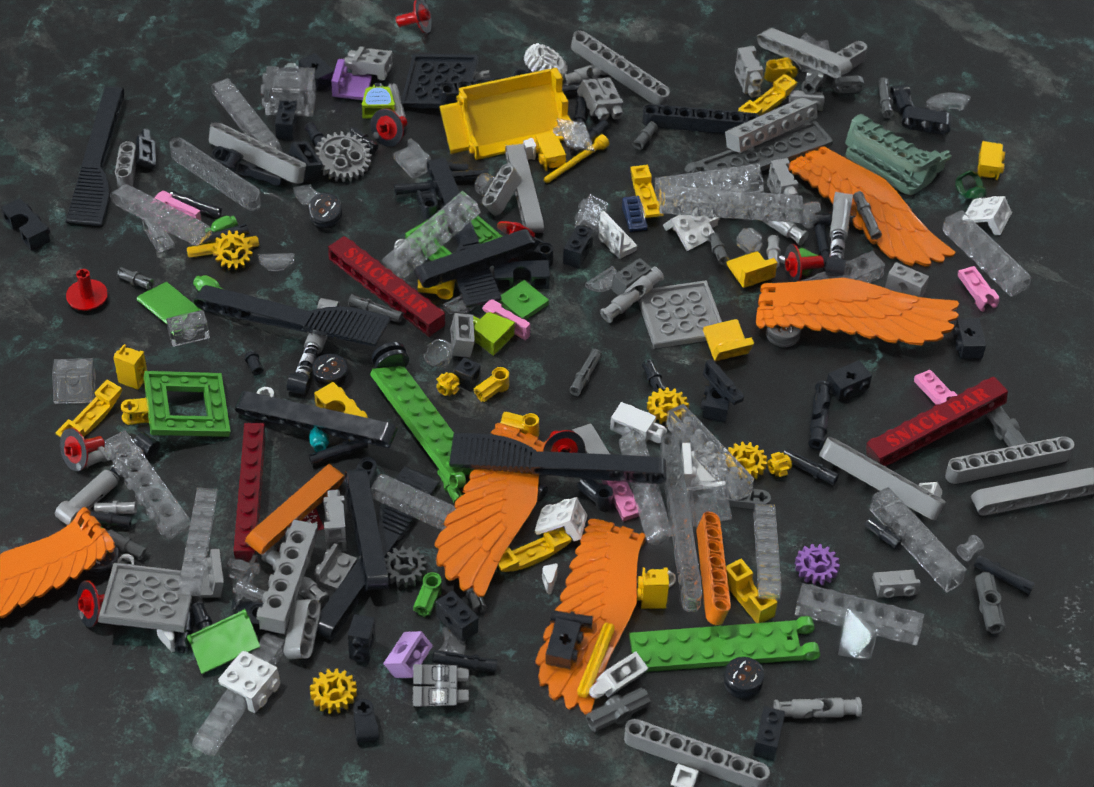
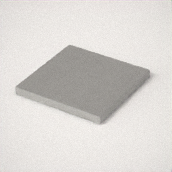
(678, 313)
(145, 598)

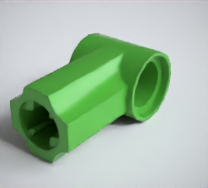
(428, 594)

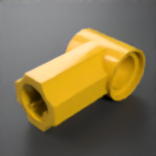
(443, 290)
(496, 383)
(528, 423)

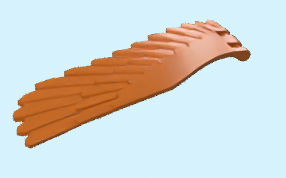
(901, 230)
(855, 308)
(487, 519)
(51, 561)
(600, 586)

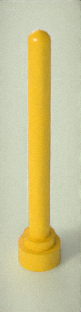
(600, 143)

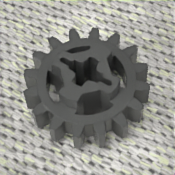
(404, 566)

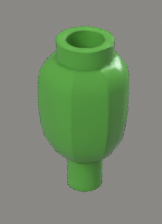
(223, 223)
(205, 280)

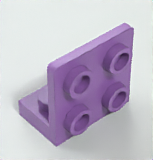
(348, 85)

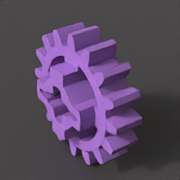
(817, 564)

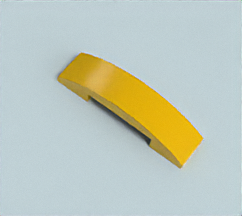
(772, 98)
(643, 187)
(96, 411)
(535, 551)

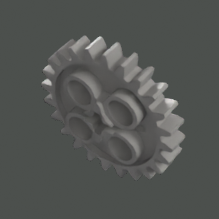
(343, 156)

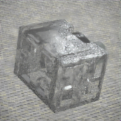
(289, 84)

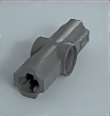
(813, 81)
(1006, 428)
(990, 602)
(618, 709)

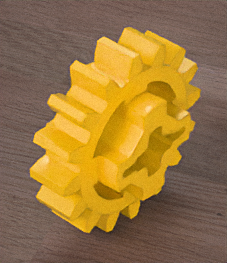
(240, 248)
(665, 401)
(748, 456)
(333, 689)

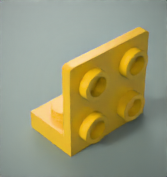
(752, 269)
(727, 340)

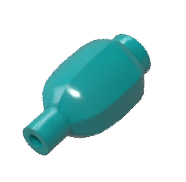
(318, 439)

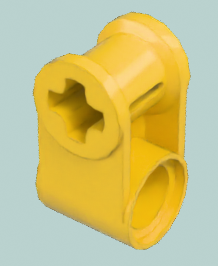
(779, 67)
(138, 410)

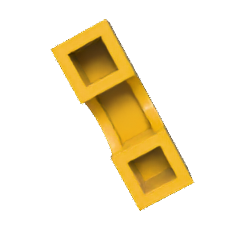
(335, 399)
(743, 588)

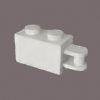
(628, 417)
(618, 676)

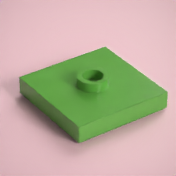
(523, 300)

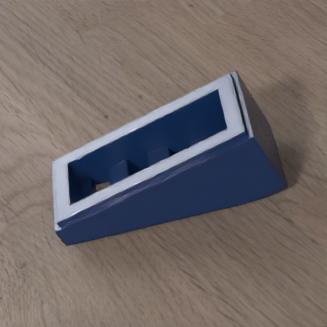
(634, 203)

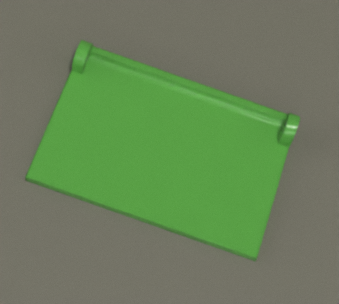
(166, 302)
(223, 641)

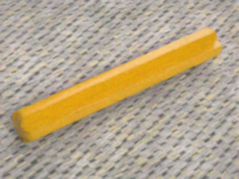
(207, 249)
(596, 660)

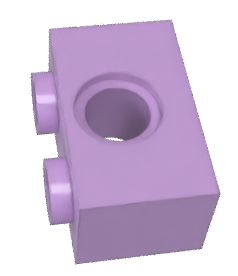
(409, 650)

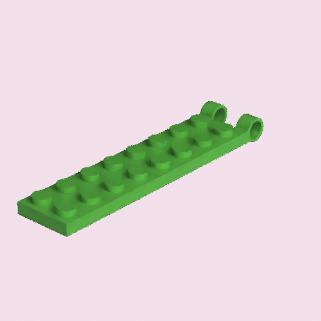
(421, 419)
(721, 644)

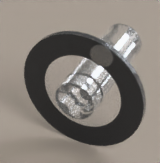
(244, 589)

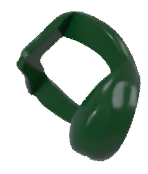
(973, 193)

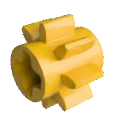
(448, 384)
(779, 464)

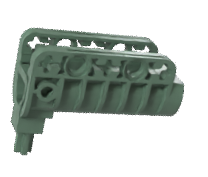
(892, 156)

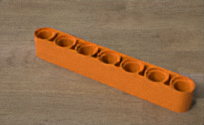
(294, 508)
(713, 568)

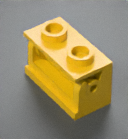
(549, 150)
(991, 160)
(130, 367)
(653, 588)

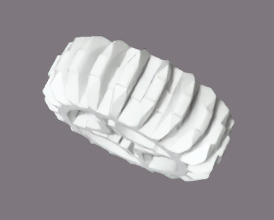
(541, 58)

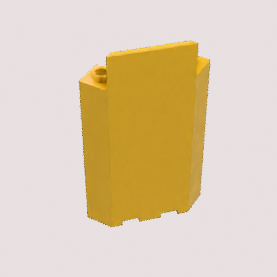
(504, 112)

